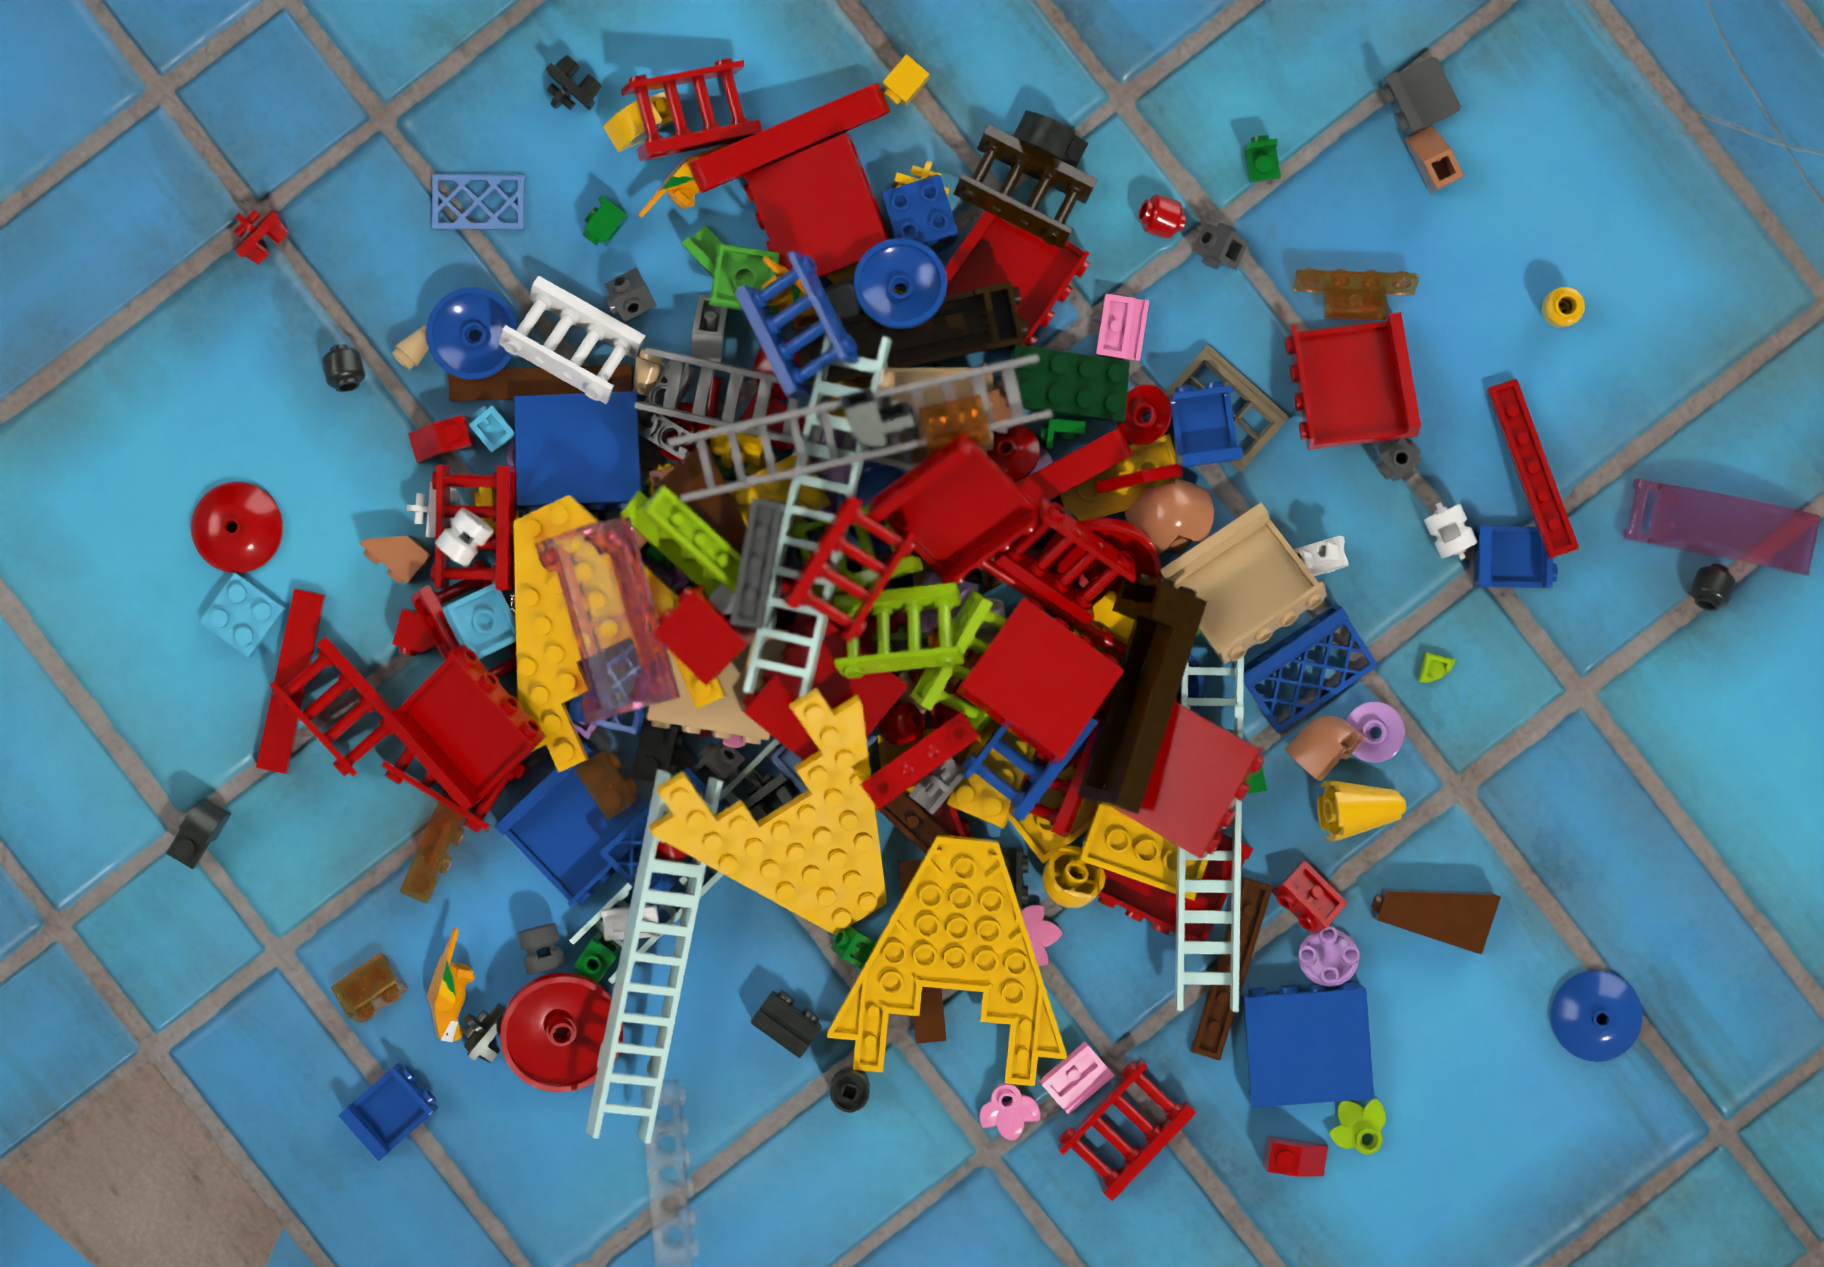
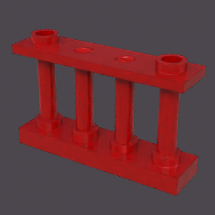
(683, 138)
(502, 512)
(818, 567)
(1057, 587)
(429, 607)
(349, 678)
(919, 760)
(1064, 818)
(472, 821)
(1155, 1136)

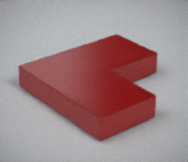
(1139, 477)

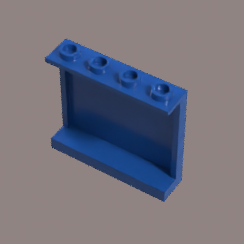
(577, 450)
(565, 830)
(1308, 1044)

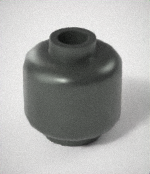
(343, 368)
(1712, 587)

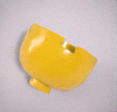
(1070, 880)

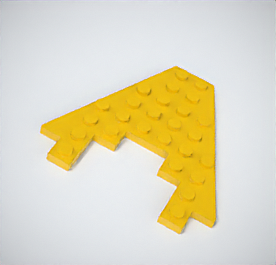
(546, 639)
(812, 852)
(959, 933)

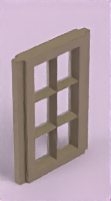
(1246, 390)

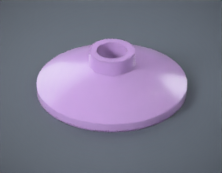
(1392, 727)

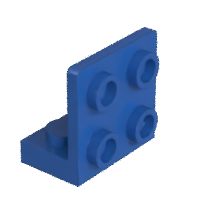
(921, 211)

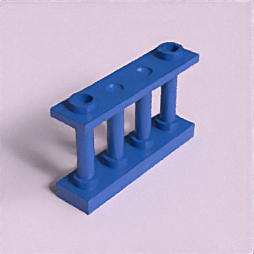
(768, 327)
(1040, 777)

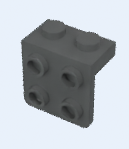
(1419, 96)

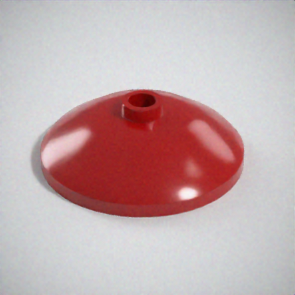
(257, 531)

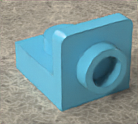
(491, 428)

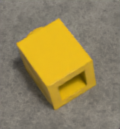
(905, 81)

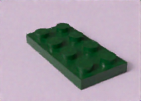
(1072, 384)

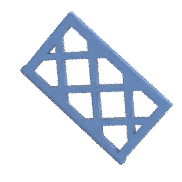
(463, 180)

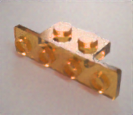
(1354, 292)
(433, 853)

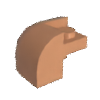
(1173, 515)
(1323, 744)

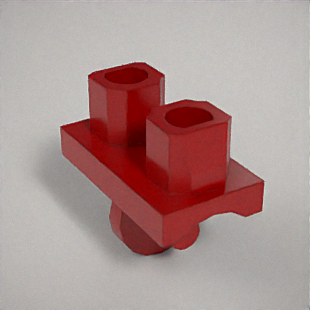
(267, 225)

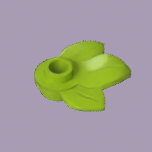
(1359, 1121)

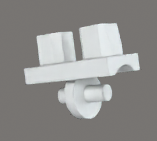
(420, 509)
(1324, 555)
(616, 920)

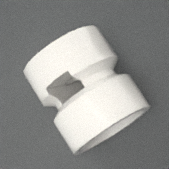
(457, 545)

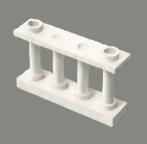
(584, 316)

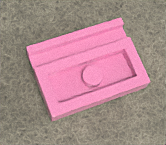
(1122, 327)
(1076, 1078)

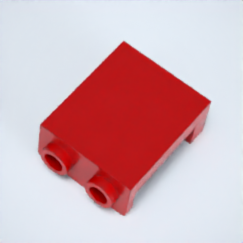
(701, 635)

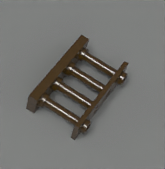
(1036, 164)

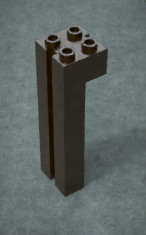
(962, 326)
(1146, 691)

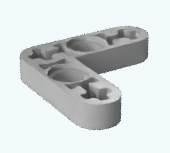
(662, 423)

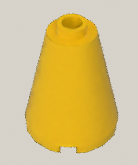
(1356, 808)

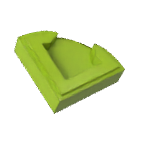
(1434, 667)

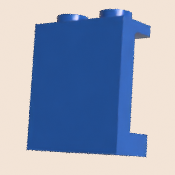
(1204, 425)
(1511, 558)
(389, 1111)

